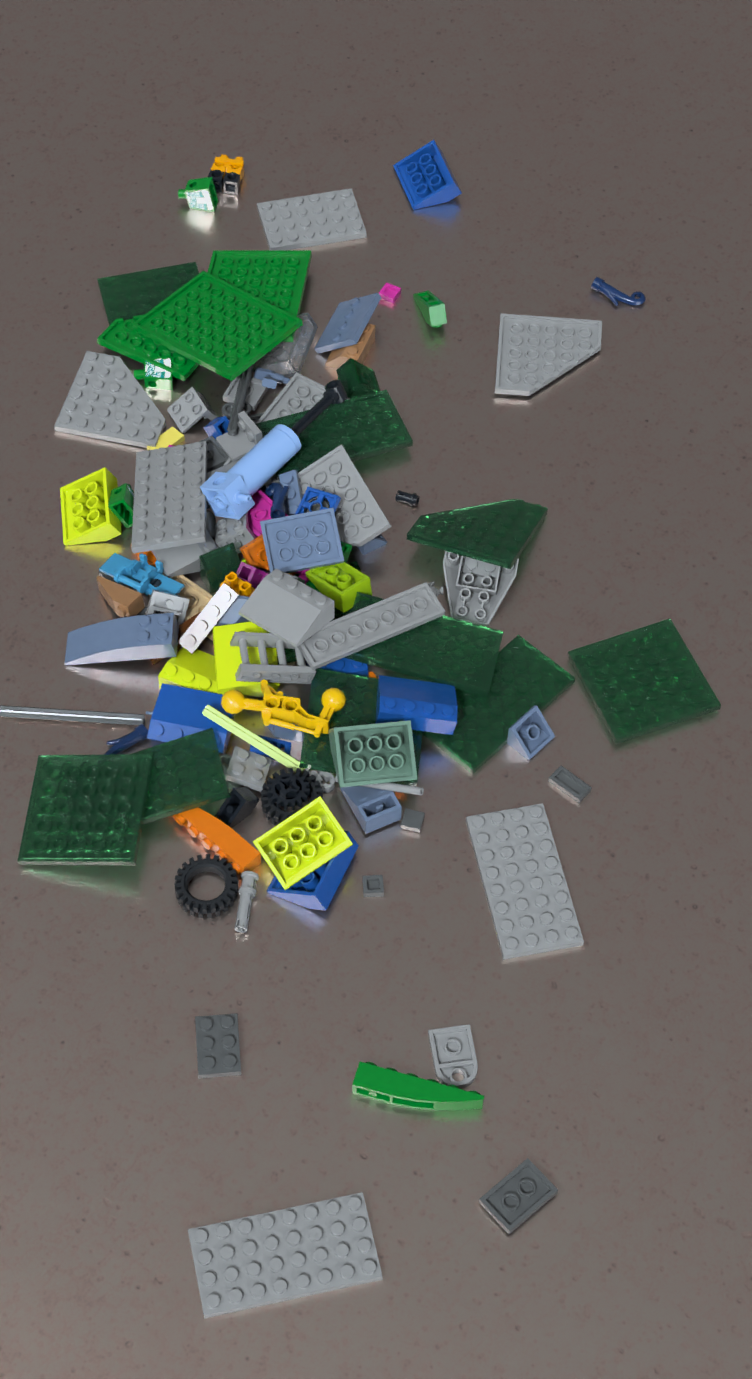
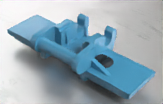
(140, 574)

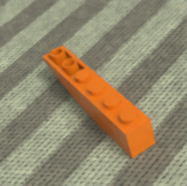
(220, 839)

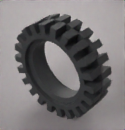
(278, 815)
(206, 906)

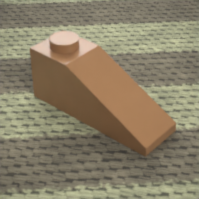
(121, 599)

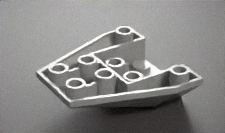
(475, 587)

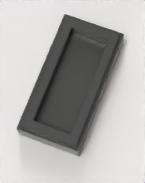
(570, 784)

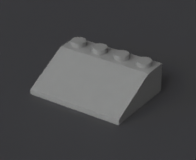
(184, 558)
(288, 608)

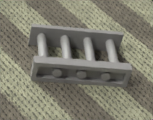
(272, 673)

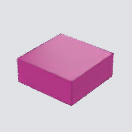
(390, 292)

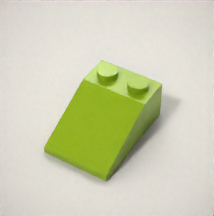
(340, 583)

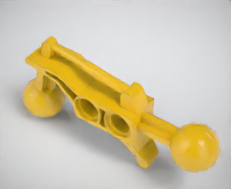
(286, 709)

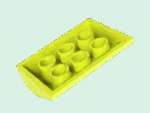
(86, 509)
(229, 658)
(190, 671)
(302, 843)

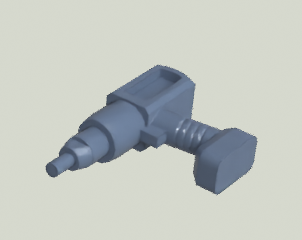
(270, 378)

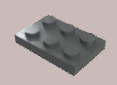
(218, 1045)
(518, 1196)

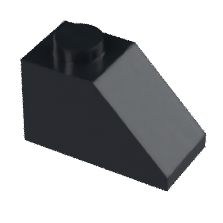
(237, 806)

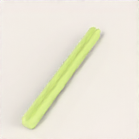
(251, 738)

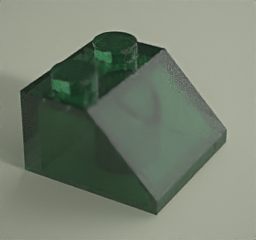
(357, 379)
(217, 565)

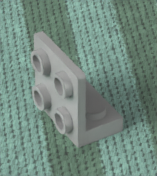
(190, 409)
(245, 439)
(233, 531)

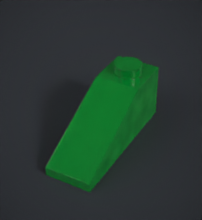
(431, 308)

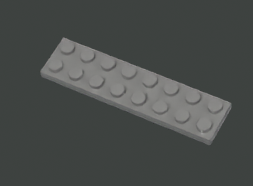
(371, 625)

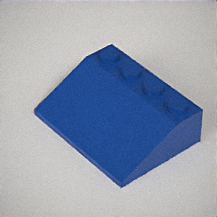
(427, 177)
(427, 704)
(180, 714)
(318, 887)

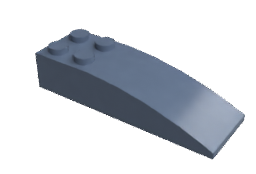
(124, 640)

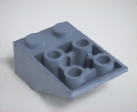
(372, 806)

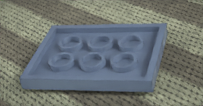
(347, 323)
(302, 541)

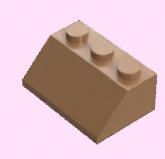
(357, 351)

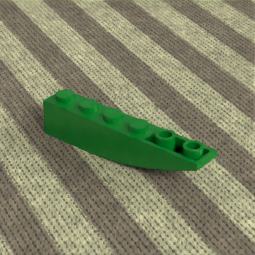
(410, 1091)

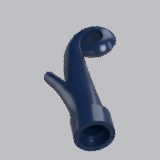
(613, 294)
(275, 490)
(125, 742)

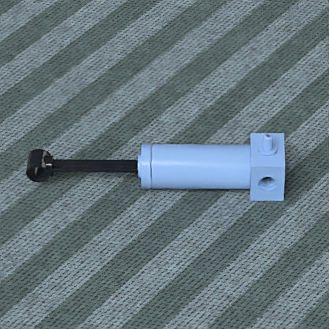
(231, 491)

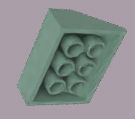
(373, 753)

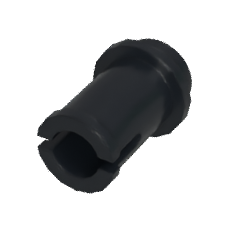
(404, 497)

